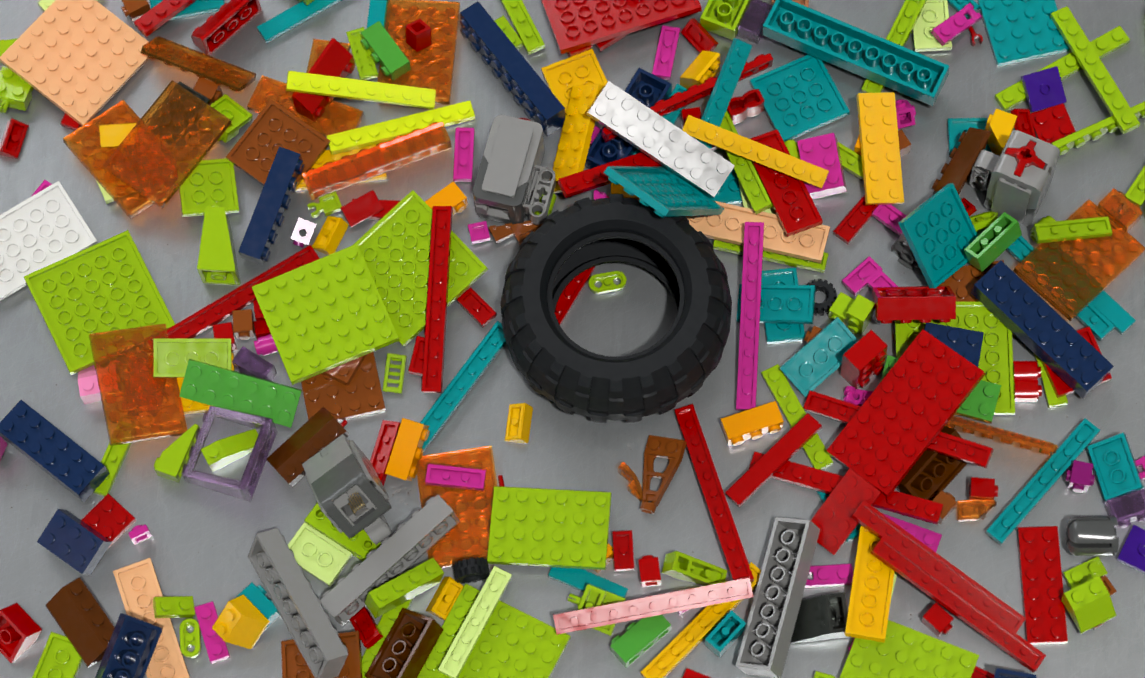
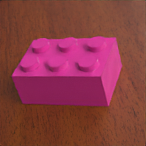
(824, 153)

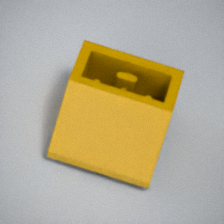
(703, 67)

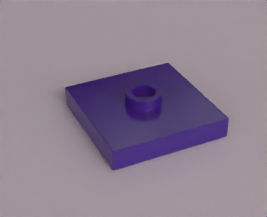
(1043, 89)
(1134, 550)

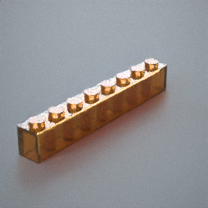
(376, 160)

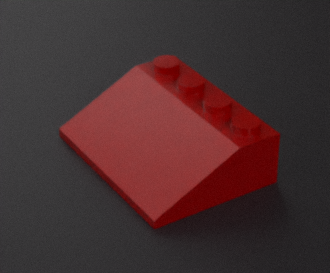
(914, 304)

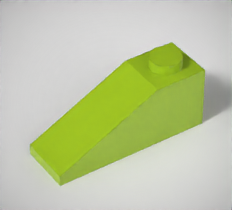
(229, 449)
(176, 455)
(691, 569)

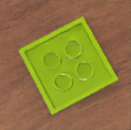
(208, 185)

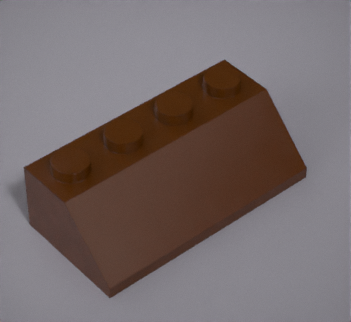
(963, 159)
(304, 444)
(931, 473)
(82, 621)
(406, 647)

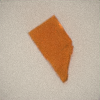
(634, 486)
(974, 509)

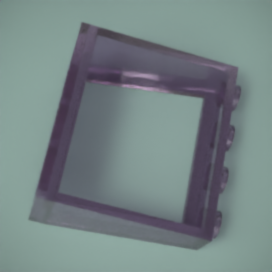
(246, 487)

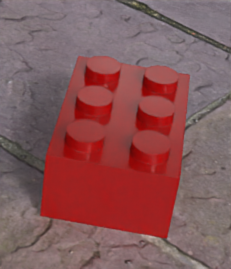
(864, 360)

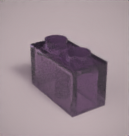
(753, 20)
(253, 365)
(1127, 508)

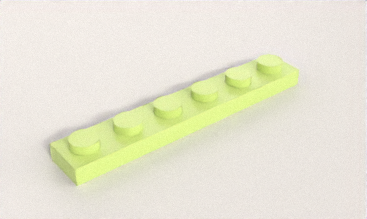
(475, 623)

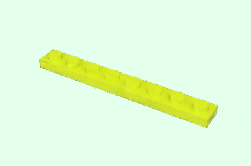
(360, 90)
(389, 129)

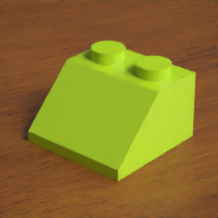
(1089, 604)

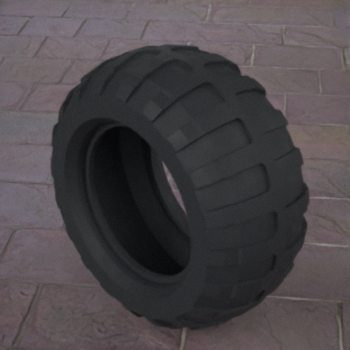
(599, 234)

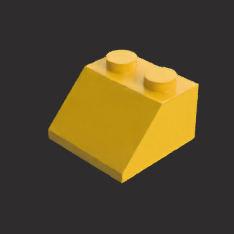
(1001, 126)
(240, 623)

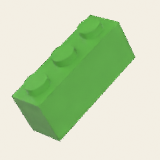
(385, 51)
(993, 241)
(639, 638)

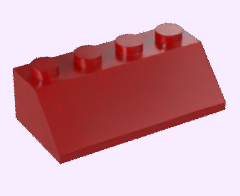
(224, 24)
(332, 62)

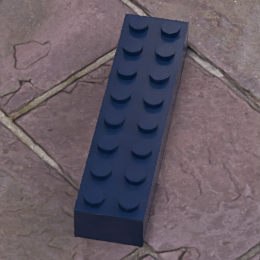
(511, 68)
(1042, 329)

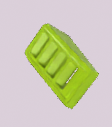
(394, 357)

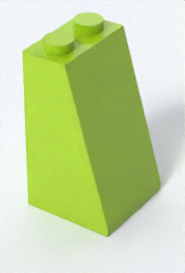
(217, 253)

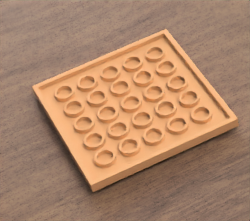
(77, 56)

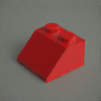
(17, 632)

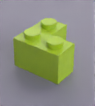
(852, 312)

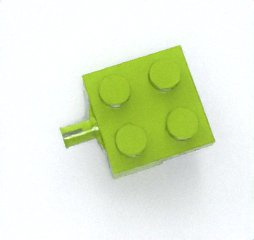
(13, 91)
(593, 597)

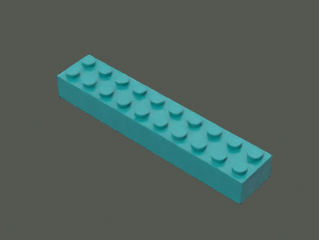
(856, 50)

